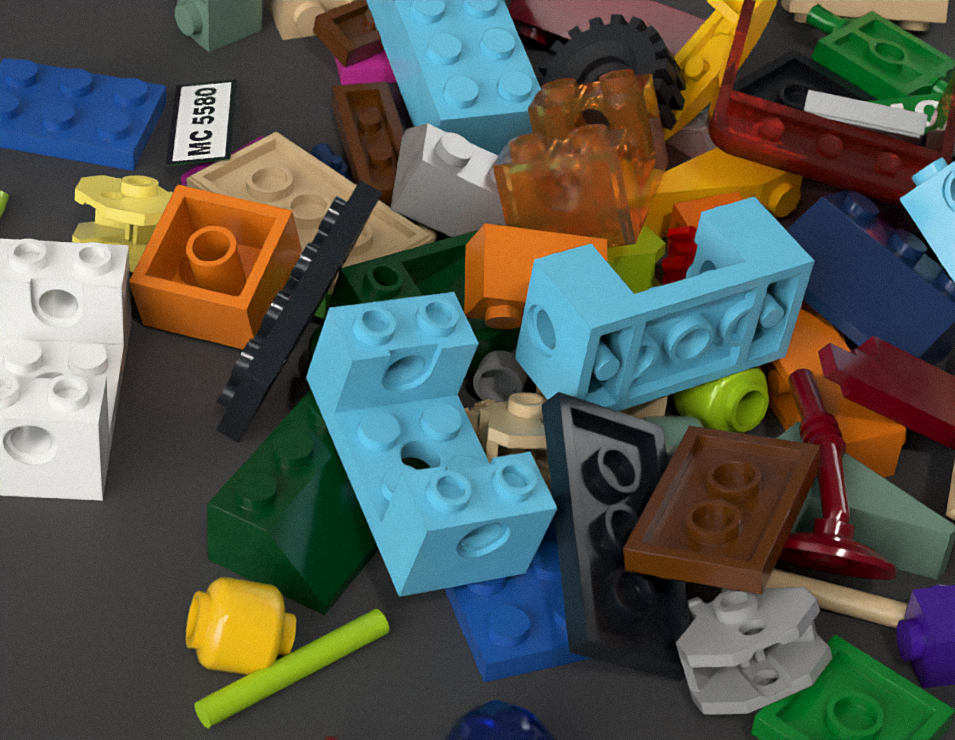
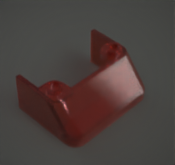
(818, 145)

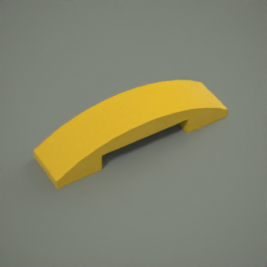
(704, 51)

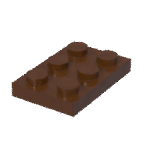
(723, 509)

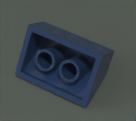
(875, 278)

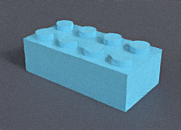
(459, 67)

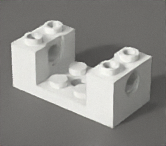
(60, 364)

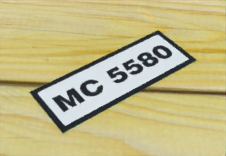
(202, 122)

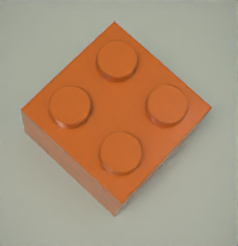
(214, 266)

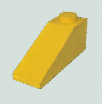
(720, 174)

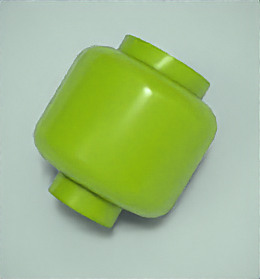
(728, 403)

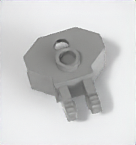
(751, 649)

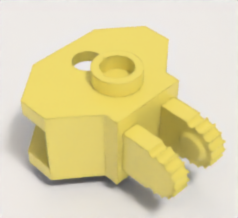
(124, 211)

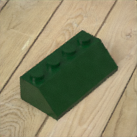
(294, 514)

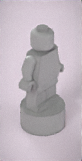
(499, 376)

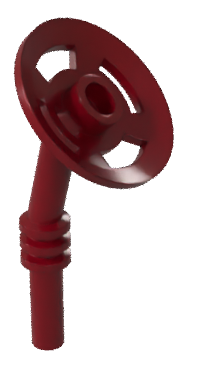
(831, 542)

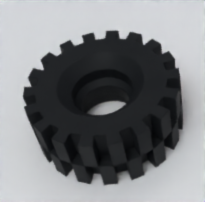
(617, 48)

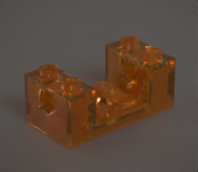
(582, 174)

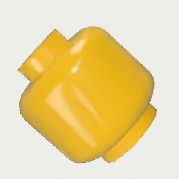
(239, 626)

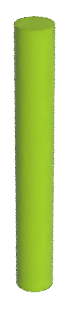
(291, 668)

